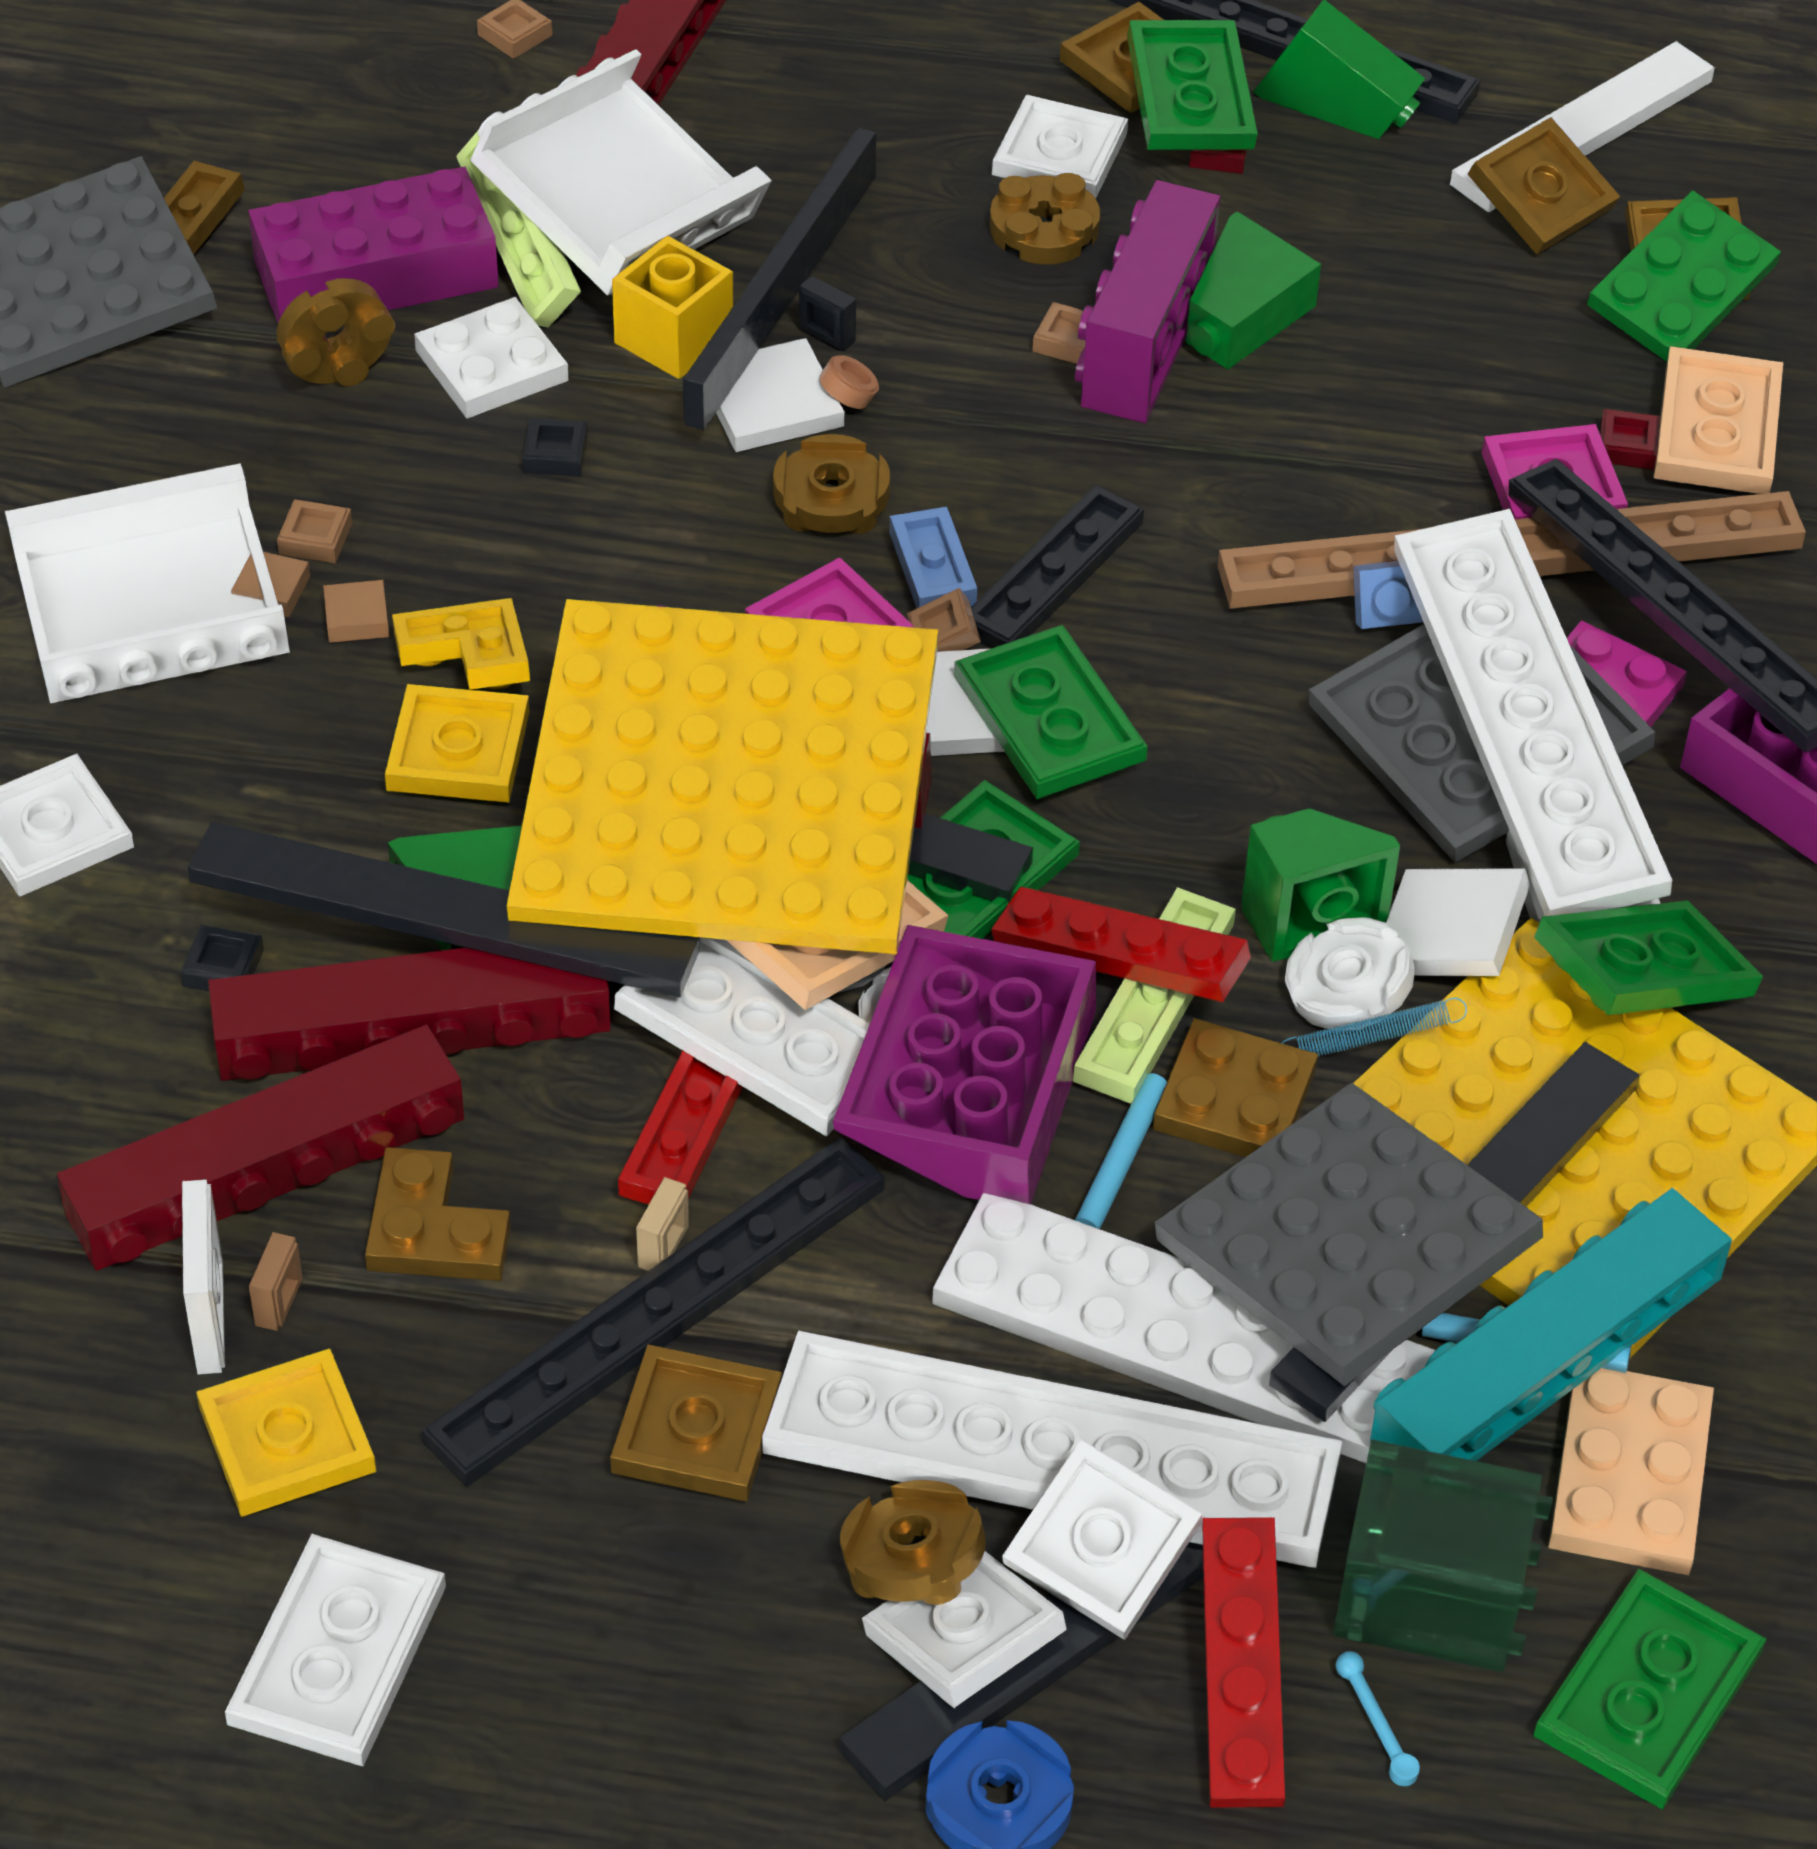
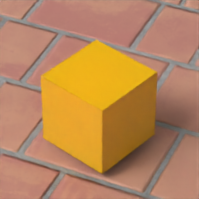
(670, 305)

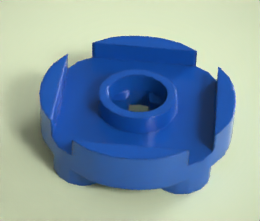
(995, 1755)

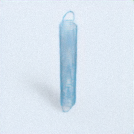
(1374, 1020)

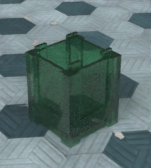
(1440, 1556)

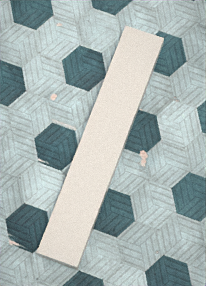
(1613, 107)

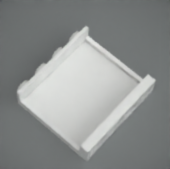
(611, 172)
(142, 583)

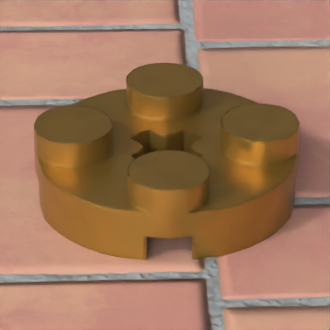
(1063, 198)
(349, 353)
(811, 505)
(926, 1571)

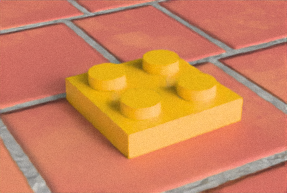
(457, 743)
(286, 1432)

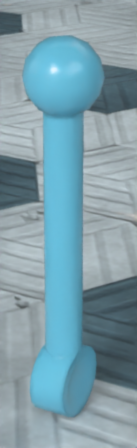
(1403, 1766)

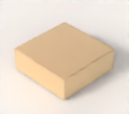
(662, 1224)

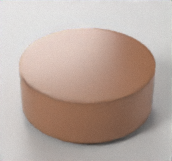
(849, 381)

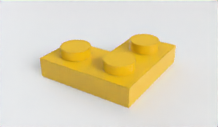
(479, 633)

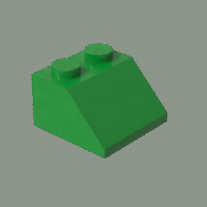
(1311, 873)

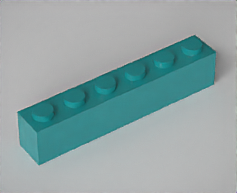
(1556, 1332)

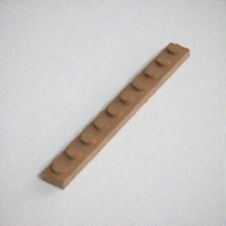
(1682, 529)

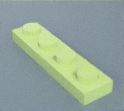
(531, 258)
(1142, 1014)

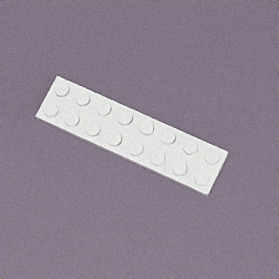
(1531, 716)
(1139, 1317)
(1012, 1433)

